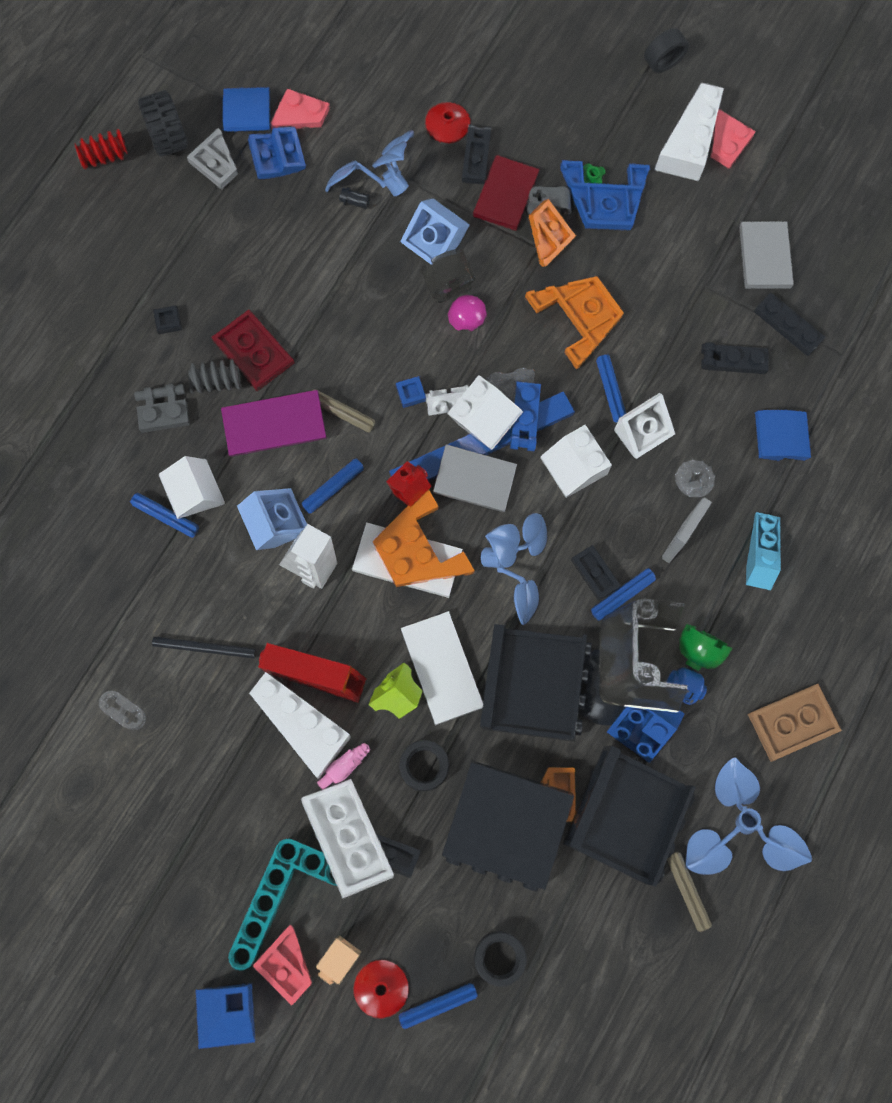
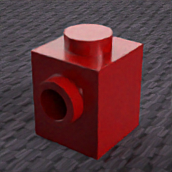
(409, 483)

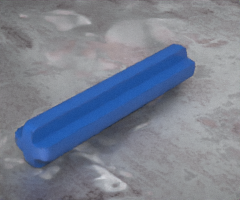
(611, 387)
(332, 486)
(164, 515)
(623, 594)
(437, 1006)

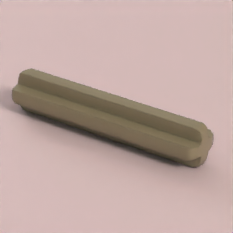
(346, 413)
(689, 892)

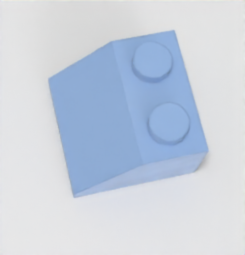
(433, 230)
(272, 517)

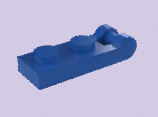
(527, 399)

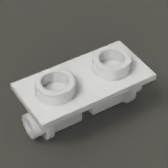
(441, 402)

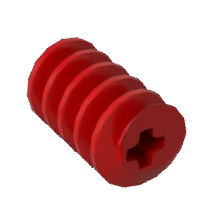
(101, 149)

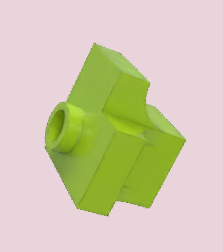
(397, 692)

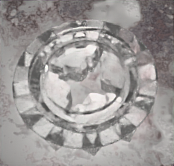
(695, 489)

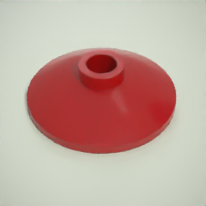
(447, 129)
(392, 978)

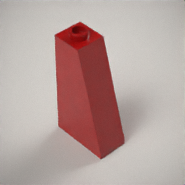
(312, 672)

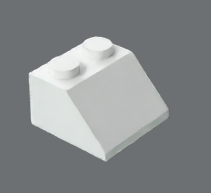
(485, 412)
(576, 461)

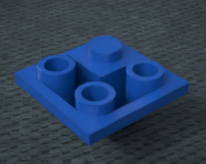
(645, 729)
(225, 1015)

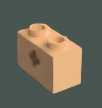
(337, 960)

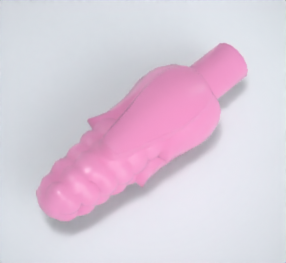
(343, 766)

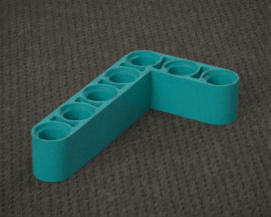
(276, 892)

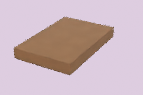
(794, 722)

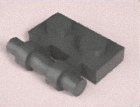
(162, 415)

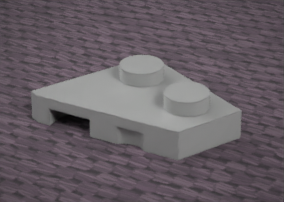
(214, 160)

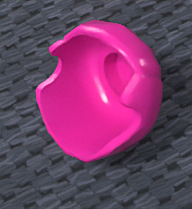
(467, 313)

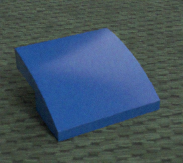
(246, 109)
(276, 153)
(782, 435)

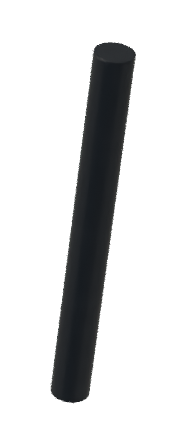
(204, 647)

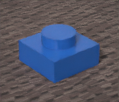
(410, 392)

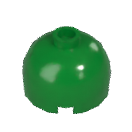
(702, 648)

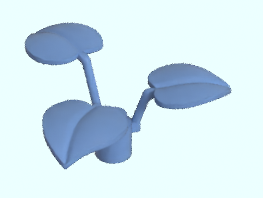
(392, 178)
(503, 552)
(739, 786)

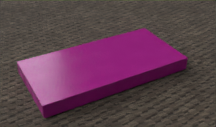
(273, 423)

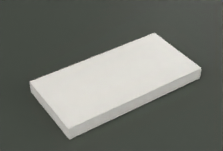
(370, 564)
(442, 668)
(347, 838)

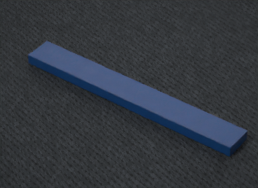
(550, 412)

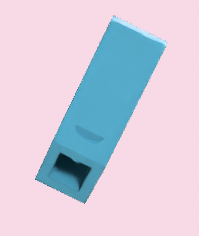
(764, 552)

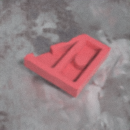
(300, 111)
(729, 139)
(285, 966)

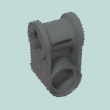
(558, 196)

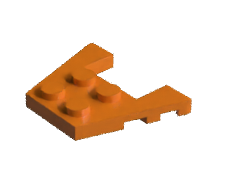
(588, 308)
(408, 552)

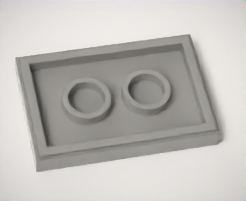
(766, 255)
(474, 478)
(686, 530)

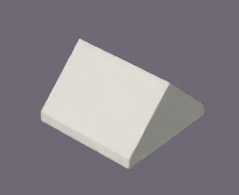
(645, 426)
(191, 486)

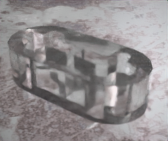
(119, 715)

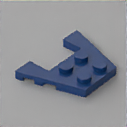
(605, 204)

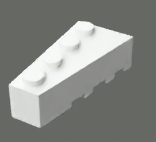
(690, 141)
(311, 557)
(305, 728)

